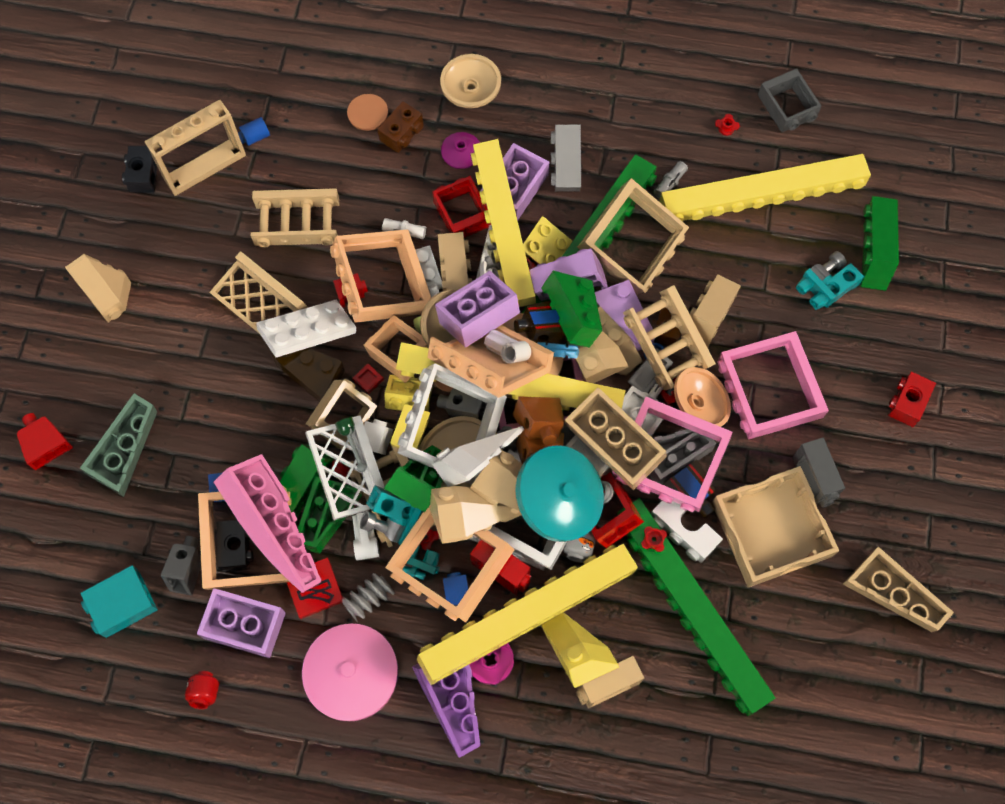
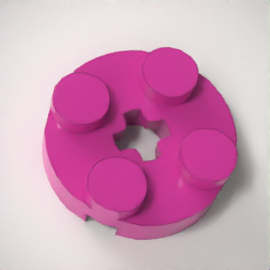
(494, 673)

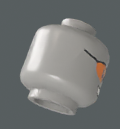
(580, 549)

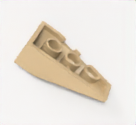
(102, 284)
(601, 359)
(498, 481)
(462, 512)

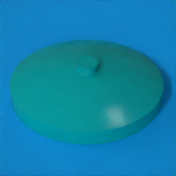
(559, 493)

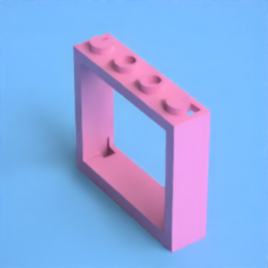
(803, 371)
(694, 424)

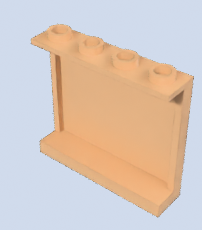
(488, 368)

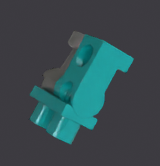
(828, 287)
(399, 512)

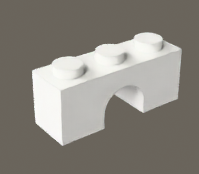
(697, 543)

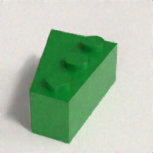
(576, 307)
(300, 476)
(415, 481)
(317, 520)

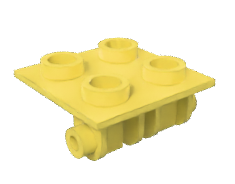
(546, 242)

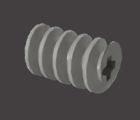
(367, 596)

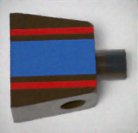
(541, 324)
(689, 483)

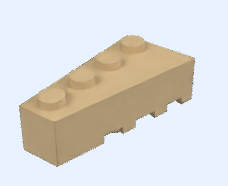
(453, 260)
(897, 590)

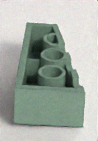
(120, 447)

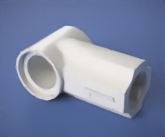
(507, 347)
(365, 541)

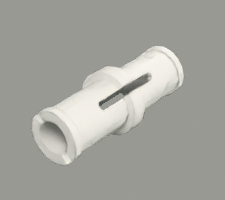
(415, 230)

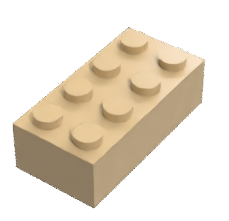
(615, 438)

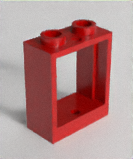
(459, 187)
(623, 522)
(514, 574)

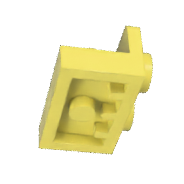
(400, 393)

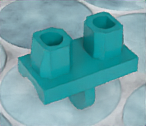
(428, 564)

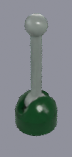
(346, 428)

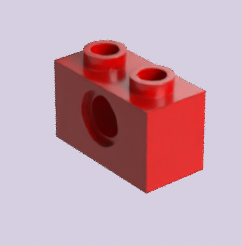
(920, 390)

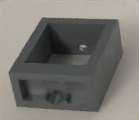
(782, 83)
(819, 471)

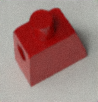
(41, 441)

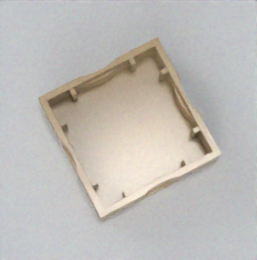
(774, 526)

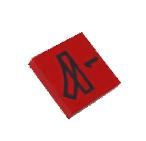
(319, 597)

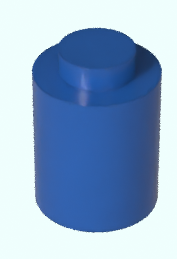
(253, 131)

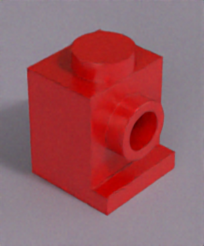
(361, 287)

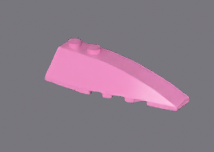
(265, 515)

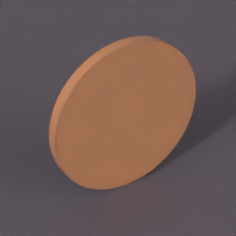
(367, 112)

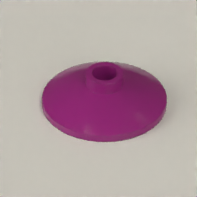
(455, 156)

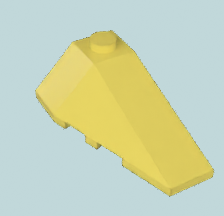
(578, 650)

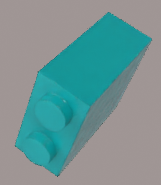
(118, 602)

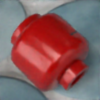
(201, 690)

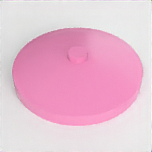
(350, 672)

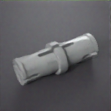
(671, 179)

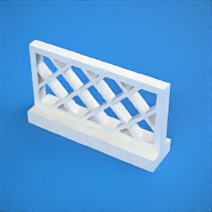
(371, 475)

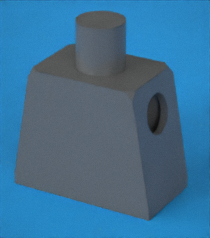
(461, 405)
(182, 567)

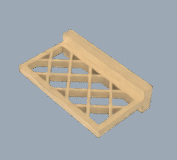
(265, 280)

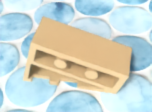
(714, 306)

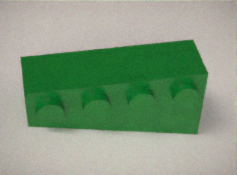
(880, 243)

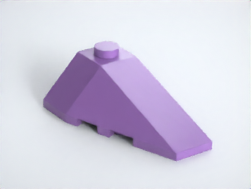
(454, 707)

